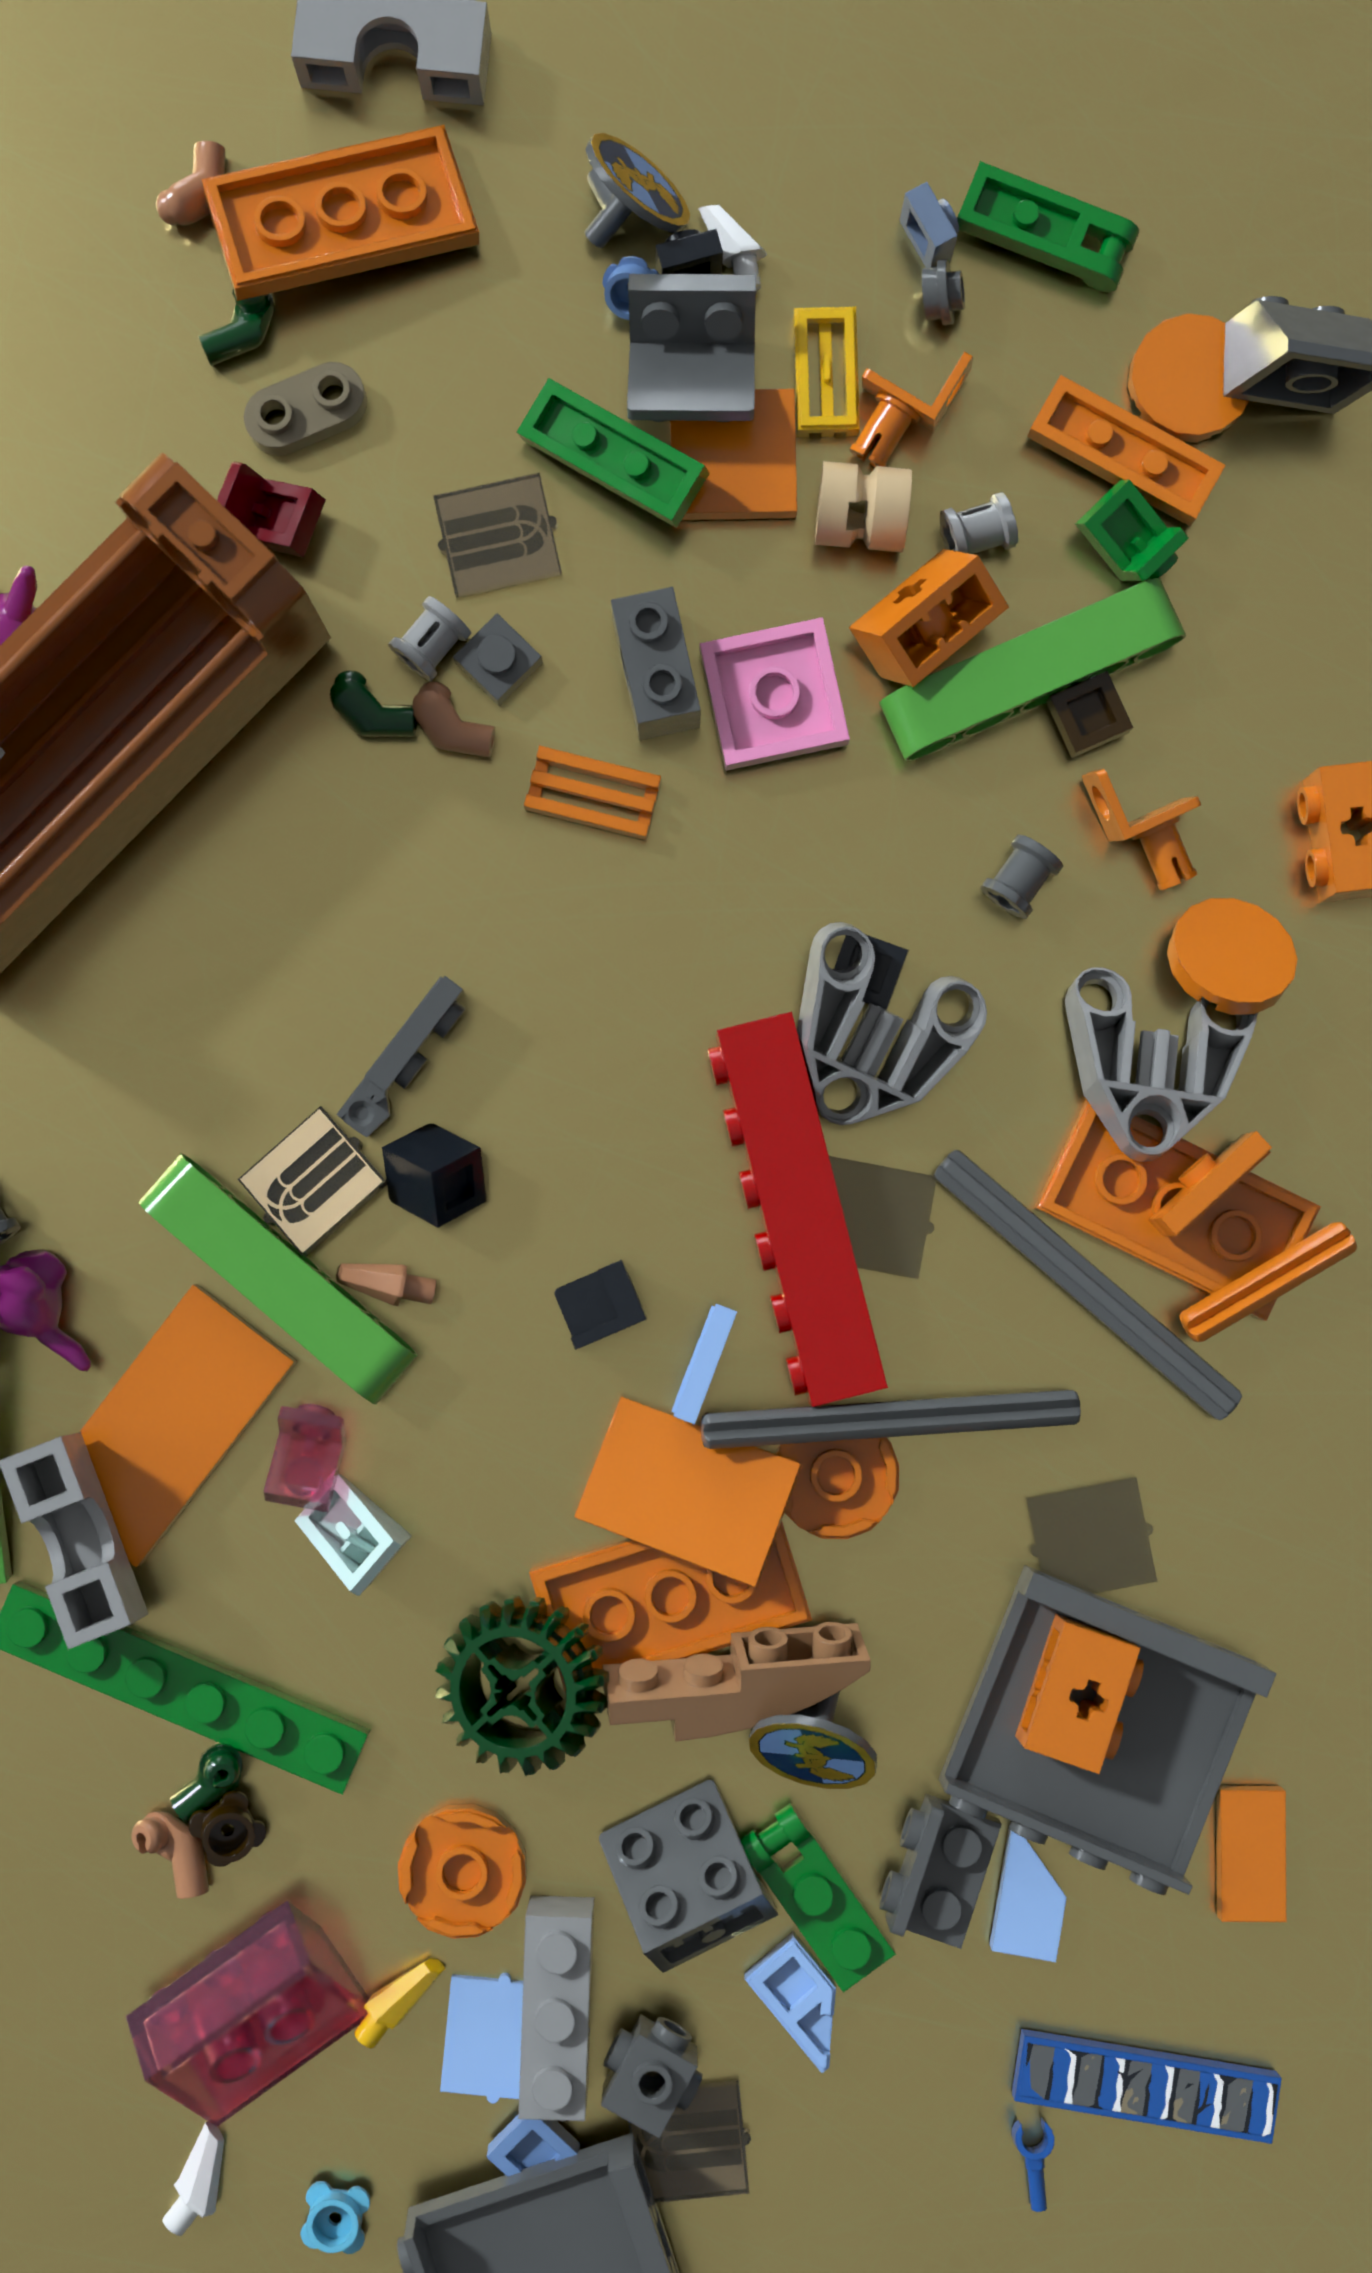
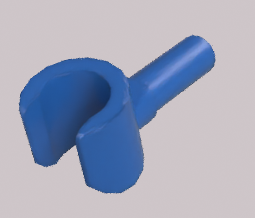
(1035, 2163)

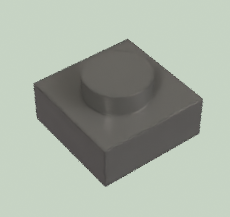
(498, 659)

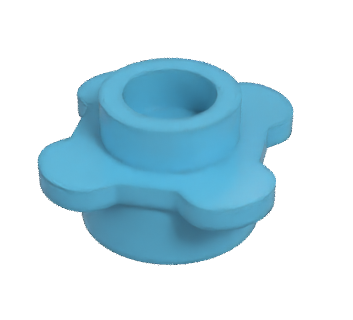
(333, 2237)

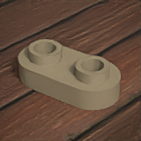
(307, 414)

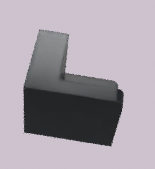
(434, 1174)
(600, 1304)

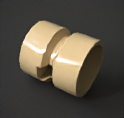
(885, 512)

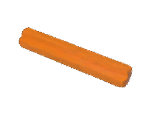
(1268, 1282)

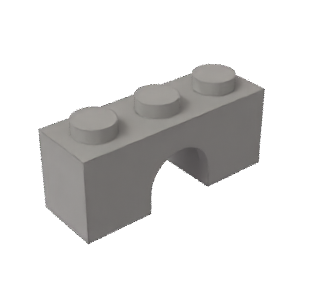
(446, 36)
(64, 1500)
(556, 2008)

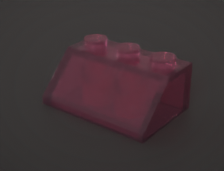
(247, 2015)

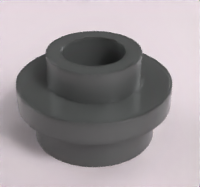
(942, 292)

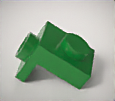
(1131, 534)

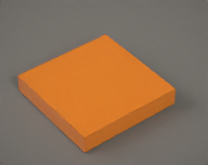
(747, 461)

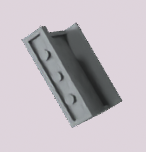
(1172, 1750)
(549, 2218)

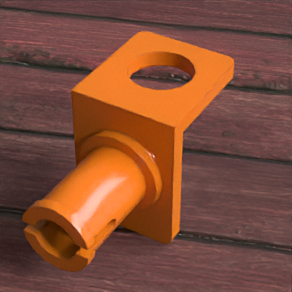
(899, 408)
(1155, 829)

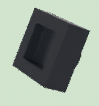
(690, 253)
(886, 971)

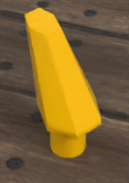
(395, 2001)

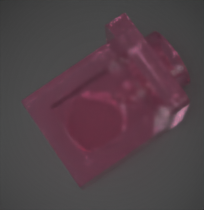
(306, 1457)

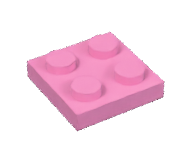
(774, 693)

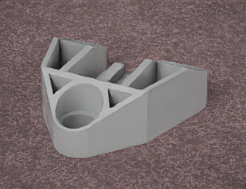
(919, 1056)
(1104, 1061)

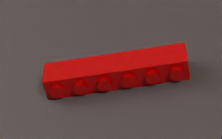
(799, 1210)

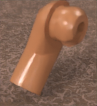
(185, 200)
(443, 725)
(171, 1839)

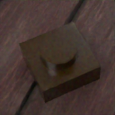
(1089, 714)

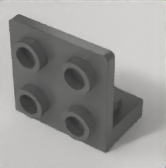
(691, 347)
(685, 1877)

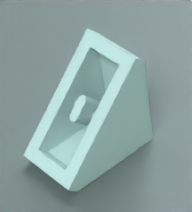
(353, 1536)

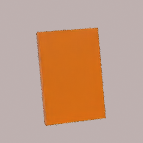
(686, 1499)

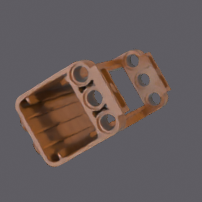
(134, 687)

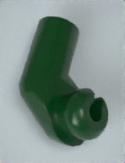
(245, 331)
(364, 712)
(216, 1775)

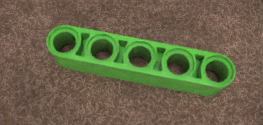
(1032, 668)
(278, 1279)

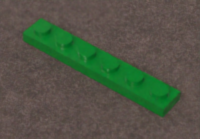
(188, 1692)

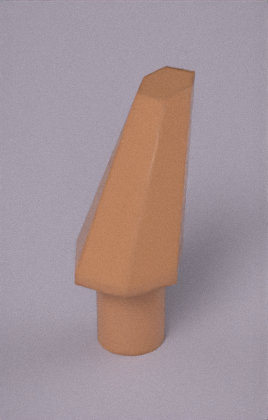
(386, 1282)

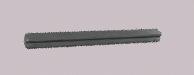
(1088, 1285)
(890, 1419)

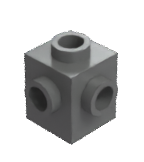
(651, 2073)

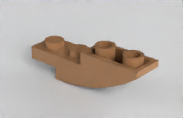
(762, 1677)

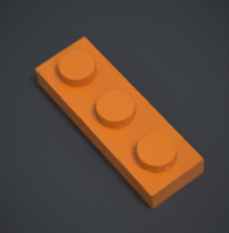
(1125, 448)

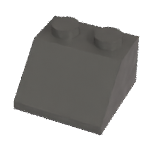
(1297, 356)

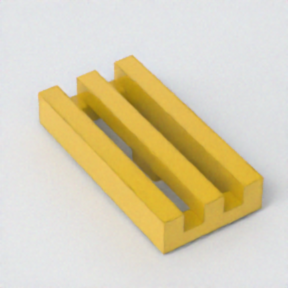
(827, 422)

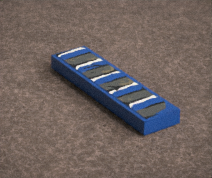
(1146, 2086)

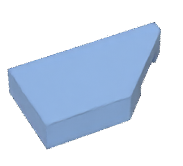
(703, 1363)
(1027, 1905)
(798, 1995)

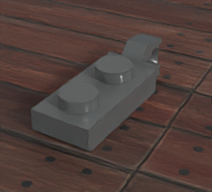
(401, 1058)

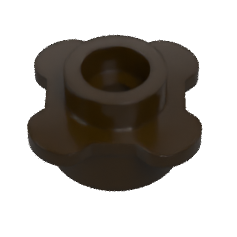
(233, 1846)

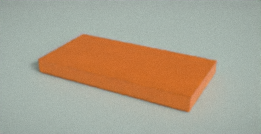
(340, 212)
(1115, 1196)
(178, 1415)
(663, 1606)

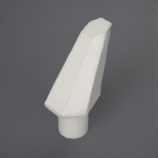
(737, 245)
(197, 2182)

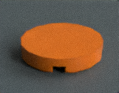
(1181, 378)
(1232, 955)
(842, 1485)
(462, 1870)

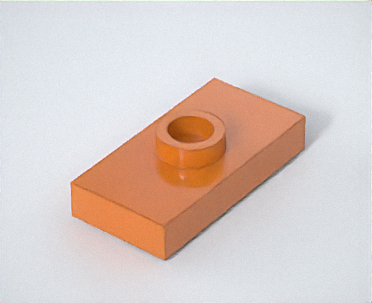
(1208, 1182)

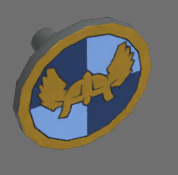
(627, 183)
(813, 1748)

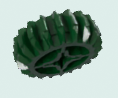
(540, 1705)

